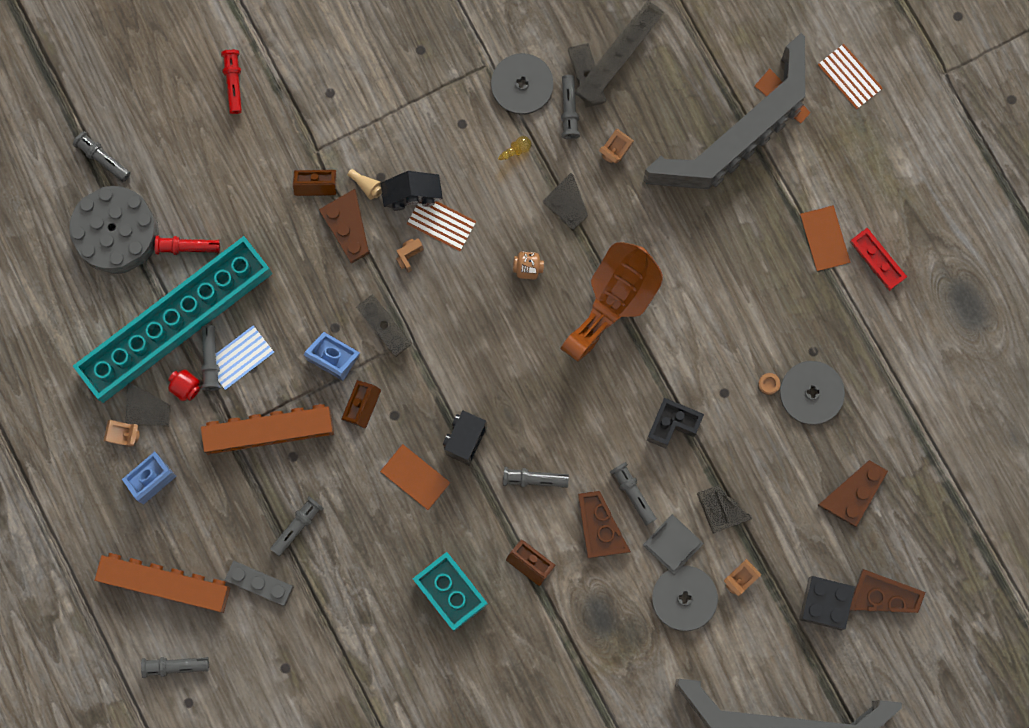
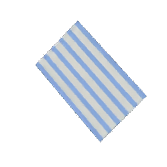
(241, 356)

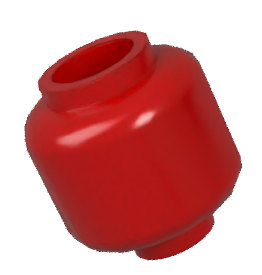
(183, 385)

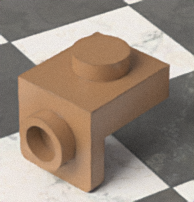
(616, 147)
(408, 250)
(121, 433)
(742, 578)

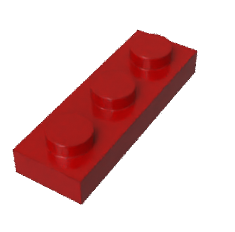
(878, 259)

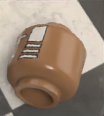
(528, 265)

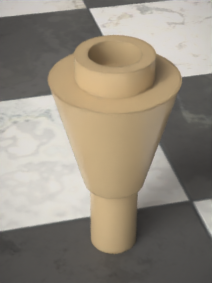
(369, 186)

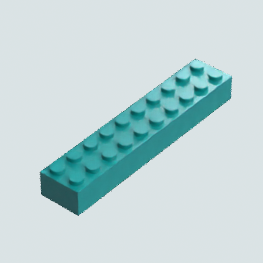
(172, 319)

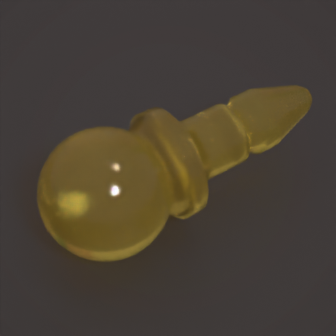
(518, 147)

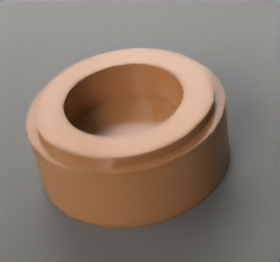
(769, 384)

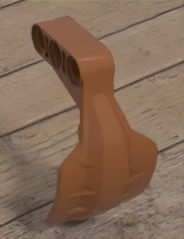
(622, 288)

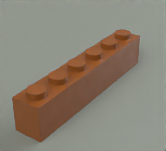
(267, 430)
(161, 583)

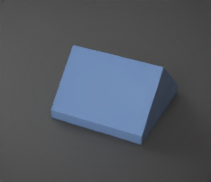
(332, 355)
(148, 478)

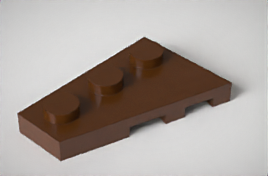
(346, 224)
(855, 494)
(599, 527)
(884, 594)

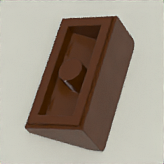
(314, 182)
(361, 404)
(530, 562)

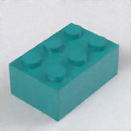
(450, 591)

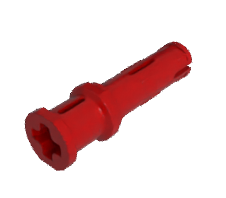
(232, 77)
(176, 245)

